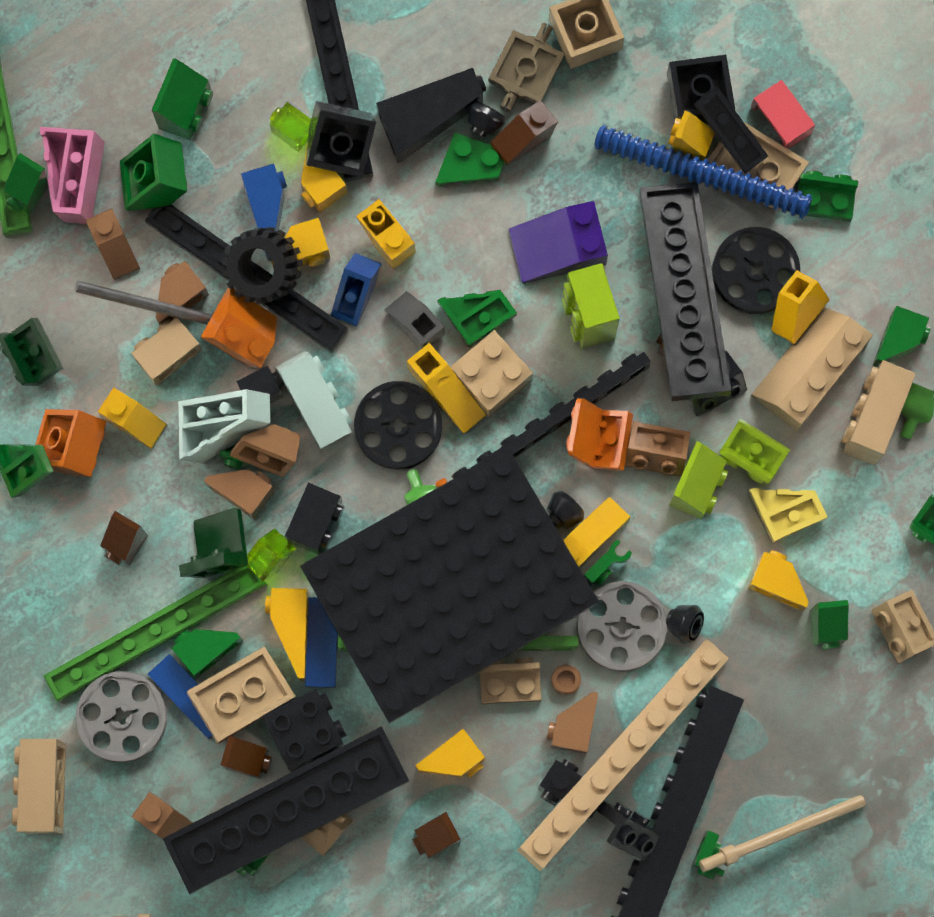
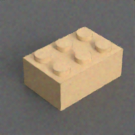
(877, 412)
(40, 786)

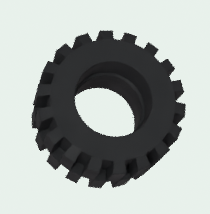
(241, 272)

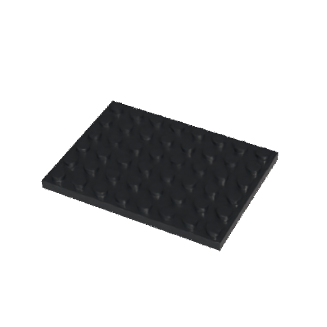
(449, 585)

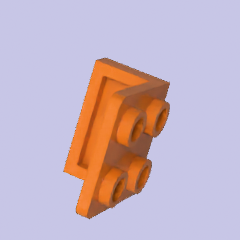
(599, 436)

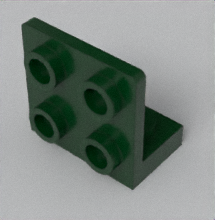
(218, 544)

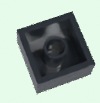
(693, 79)

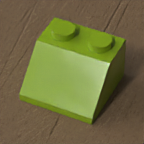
(699, 481)

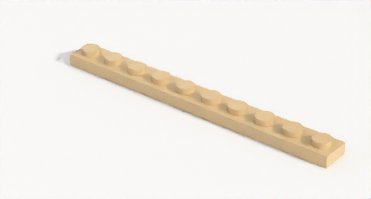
(622, 755)

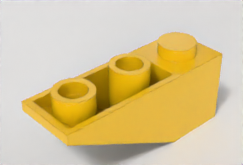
(445, 388)

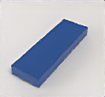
(321, 647)
(175, 683)

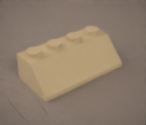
(812, 367)

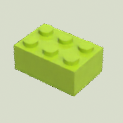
(591, 306)

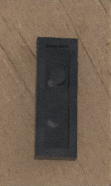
(730, 130)

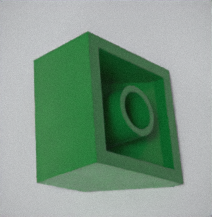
(181, 100)
(153, 174)

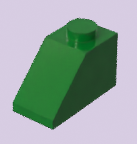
(25, 184)
(902, 335)
(830, 624)
(204, 648)

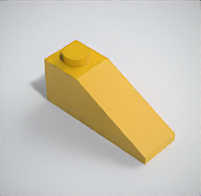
(595, 531)
(290, 618)

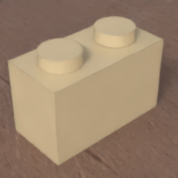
(166, 350)

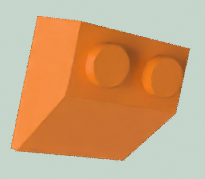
(241, 329)
(71, 440)

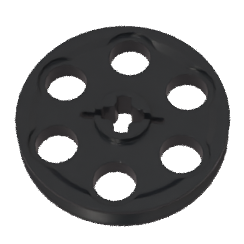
(741, 273)
(390, 412)

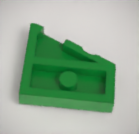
(469, 162)
(477, 314)
(23, 466)

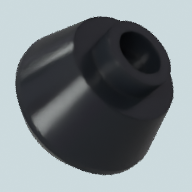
(485, 119)
(564, 510)
(685, 622)

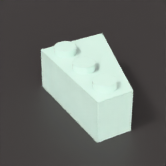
(314, 398)
(219, 422)

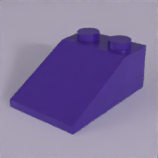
(559, 243)

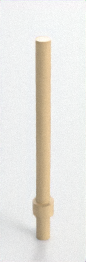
(731, 854)

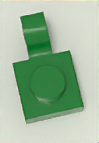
(600, 570)

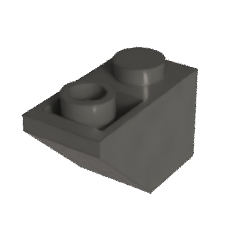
(416, 320)

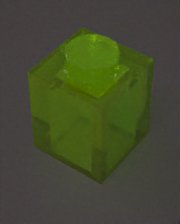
(290, 126)
(269, 555)

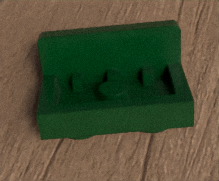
(30, 353)

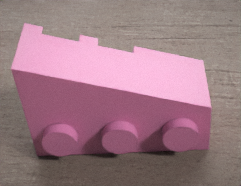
(73, 171)

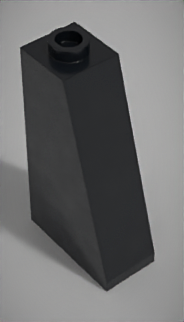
(427, 111)

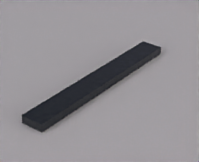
(334, 62)
(210, 251)

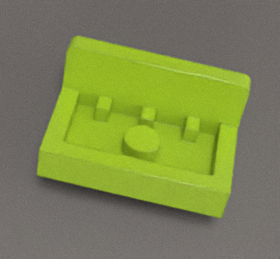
(753, 452)

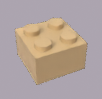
(585, 30)
(492, 373)

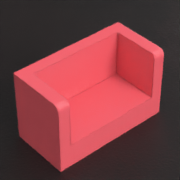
(784, 114)

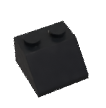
(339, 138)

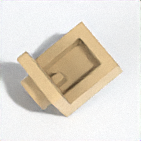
(326, 836)

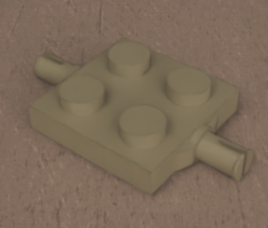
(526, 67)

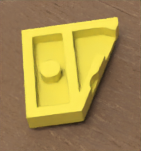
(787, 510)

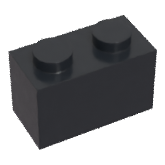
(314, 519)

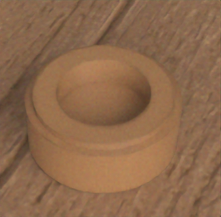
(566, 679)

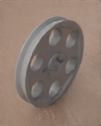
(632, 615)
(108, 711)

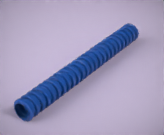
(703, 171)

